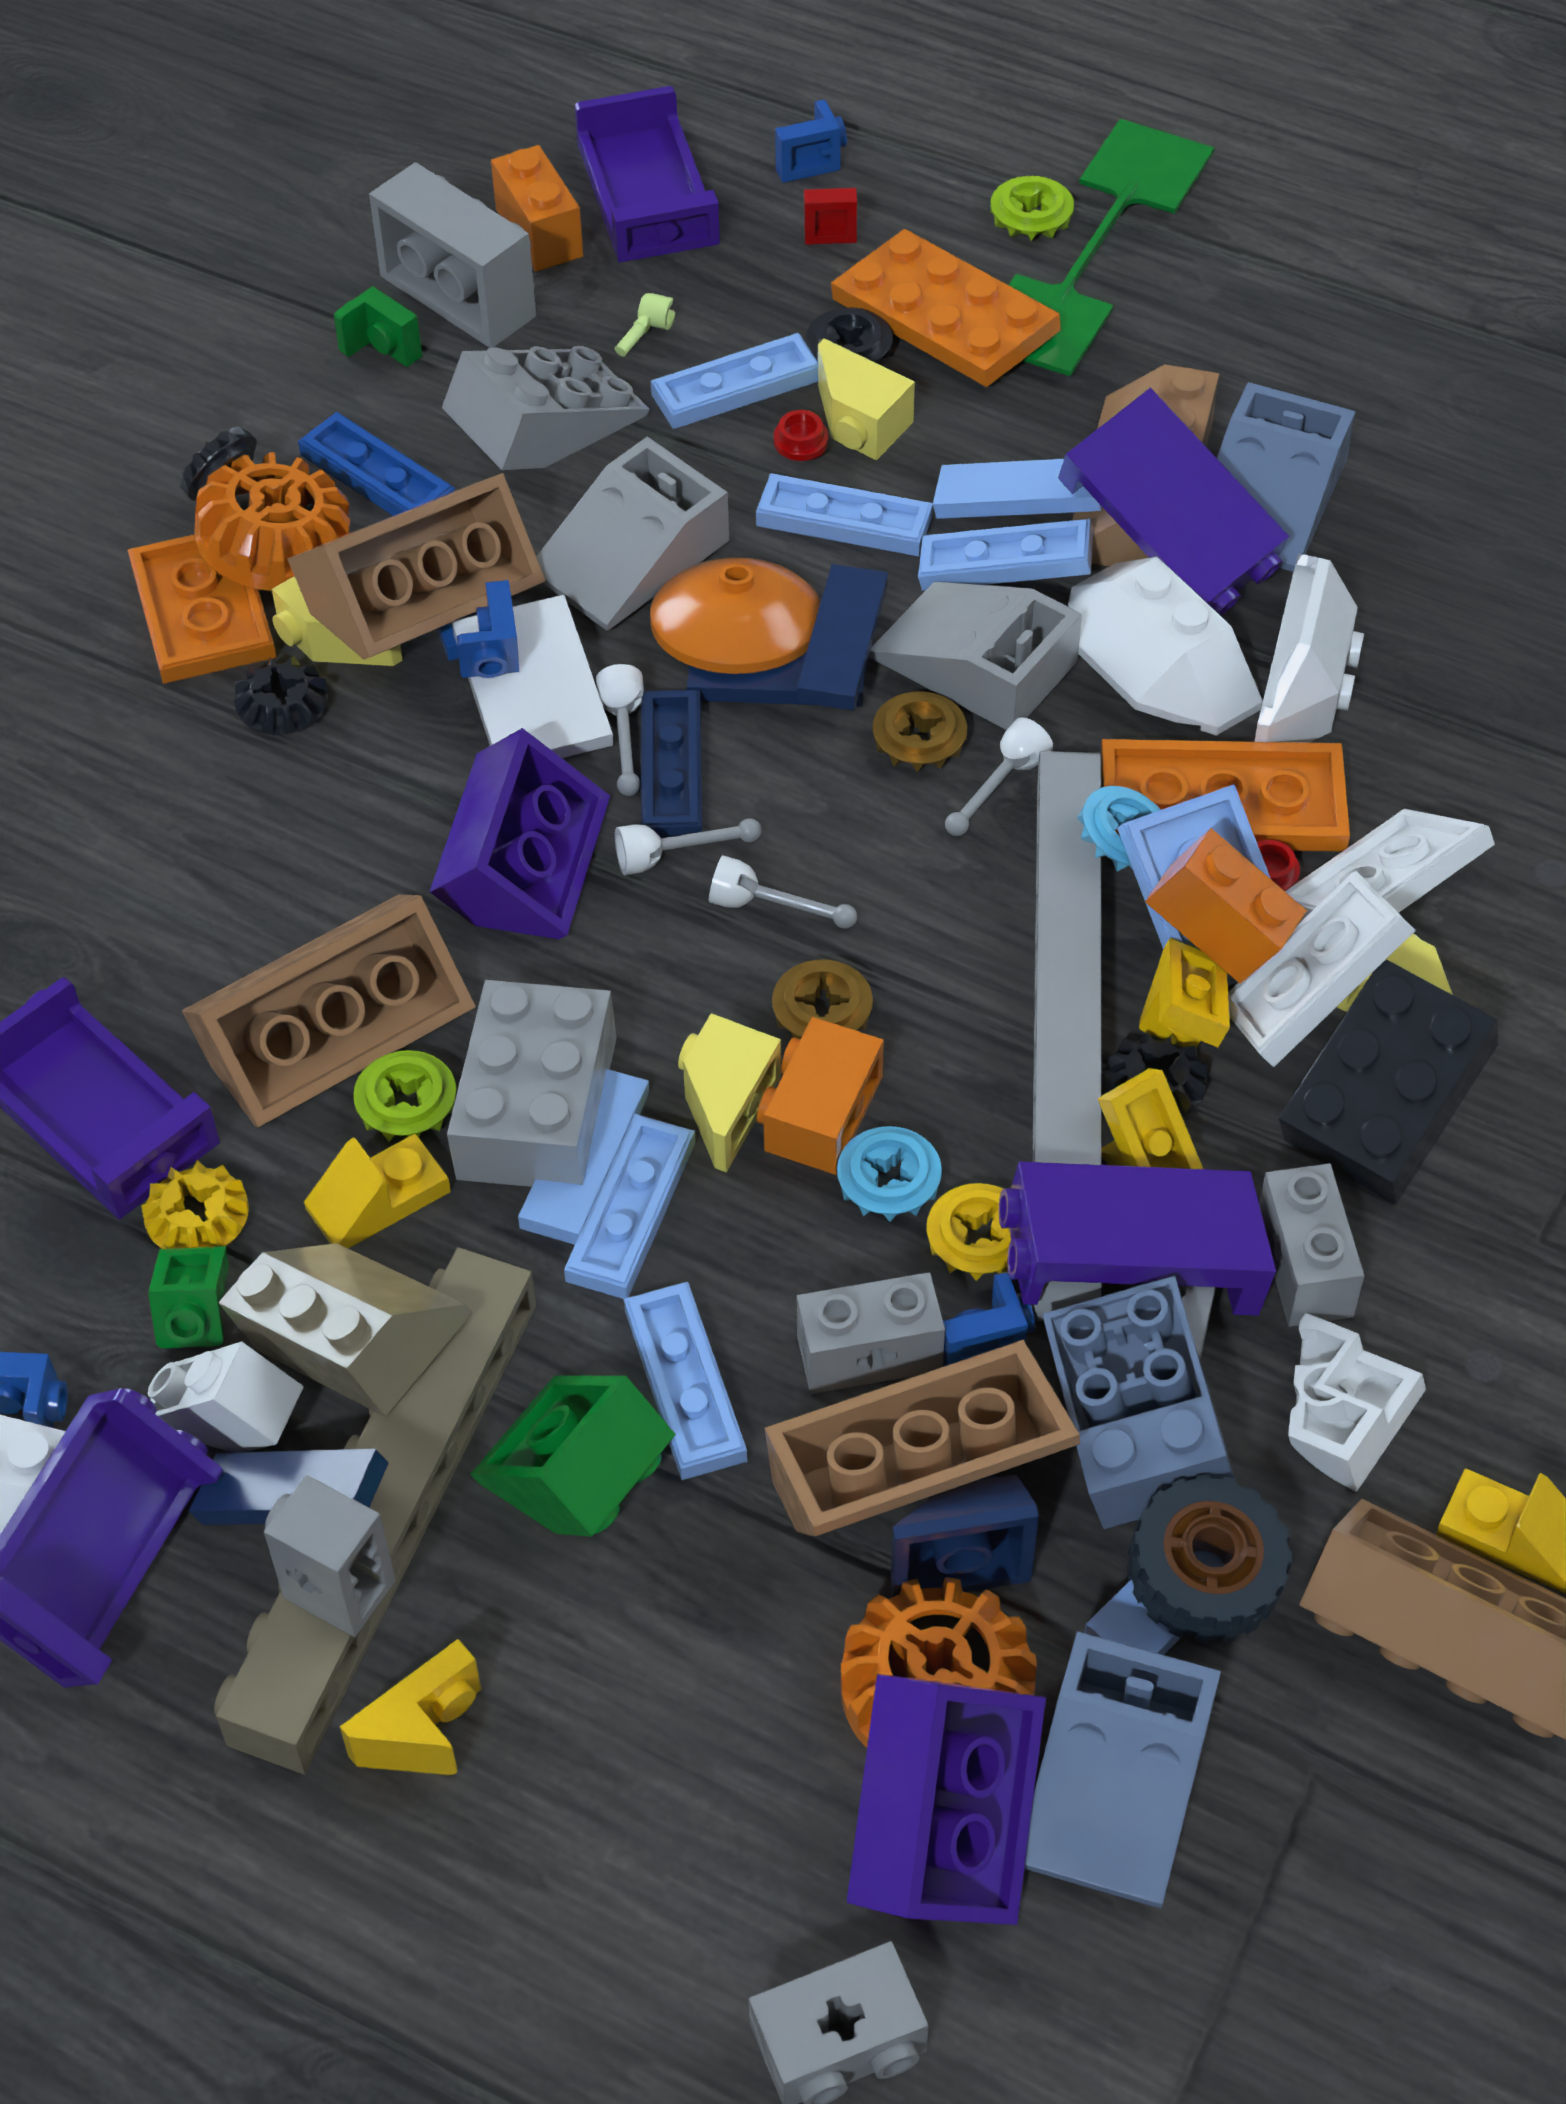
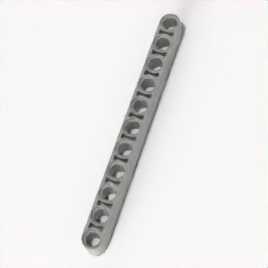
(1066, 984)

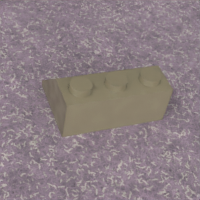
(343, 1320)

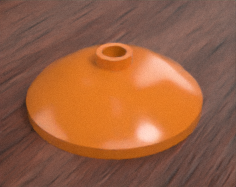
(735, 615)

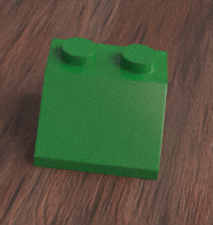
(576, 1453)

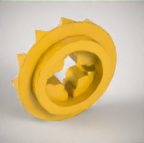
(175, 1227)
(947, 1231)

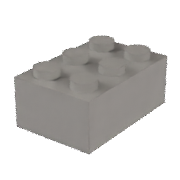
(453, 254)
(531, 1084)

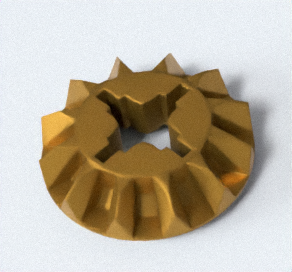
(927, 713)
(800, 987)

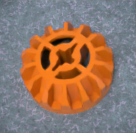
(256, 542)
(923, 1654)

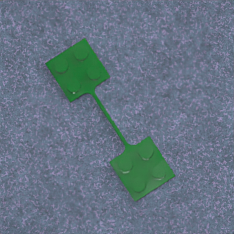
(1136, 168)

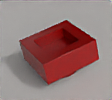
(830, 216)

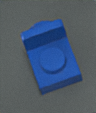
(810, 146)
(495, 646)
(983, 1331)
(32, 1385)

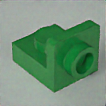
(378, 321)
(186, 1296)

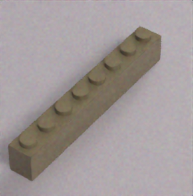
(303, 1664)

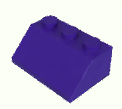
(520, 840)
(946, 1801)

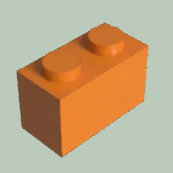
(538, 200)
(1226, 906)
(821, 1094)

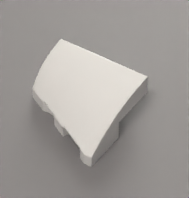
(1347, 1402)

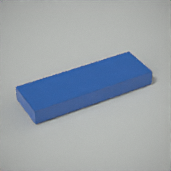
(370, 466)

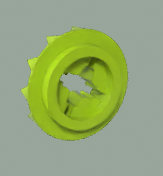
(1026, 194)
(408, 1073)

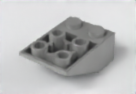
(538, 403)
(634, 533)
(984, 647)

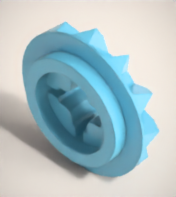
(1105, 812)
(880, 1150)

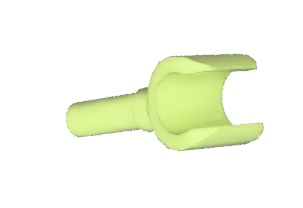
(652, 312)

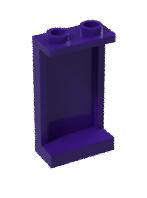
(645, 175)
(1177, 501)
(96, 1101)
(1137, 1229)
(93, 1531)

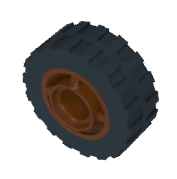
(1201, 1598)

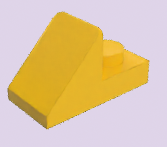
(1187, 998)
(1146, 1125)
(370, 1194)
(1510, 1526)
(400, 1725)

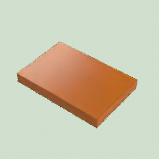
(195, 613)

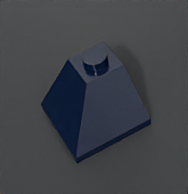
(969, 1534)

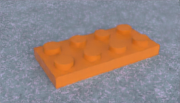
(947, 307)
(1285, 787)

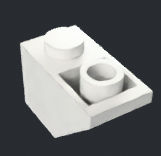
(226, 1398)

